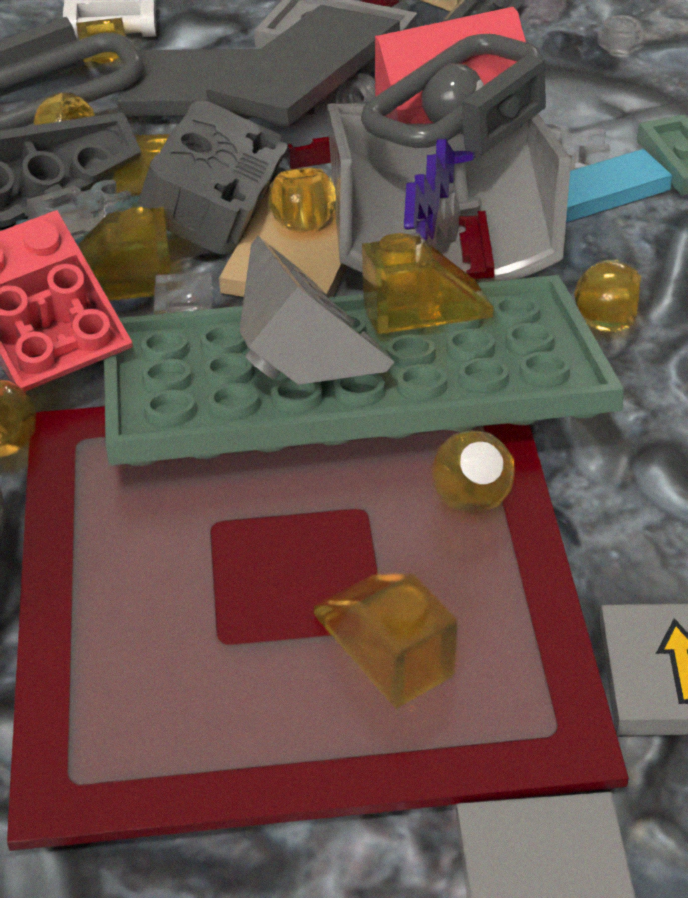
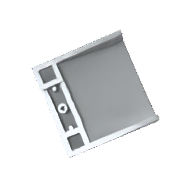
(519, 185)

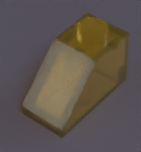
(128, 252)
(416, 286)
(394, 633)

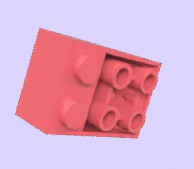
(51, 305)

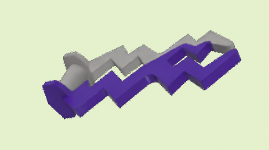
(443, 179)

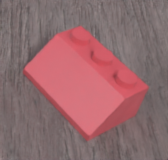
(408, 49)

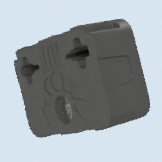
(212, 176)

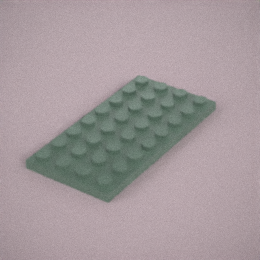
(199, 396)

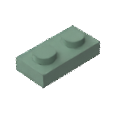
(668, 144)

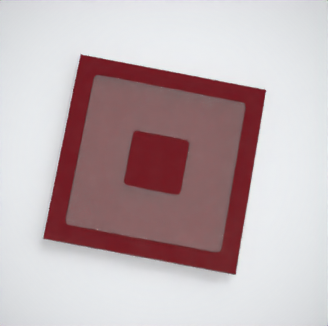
(195, 689)

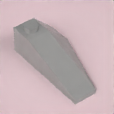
(297, 326)

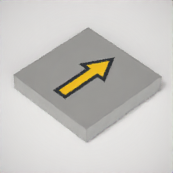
(647, 667)

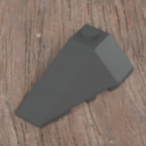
(60, 156)

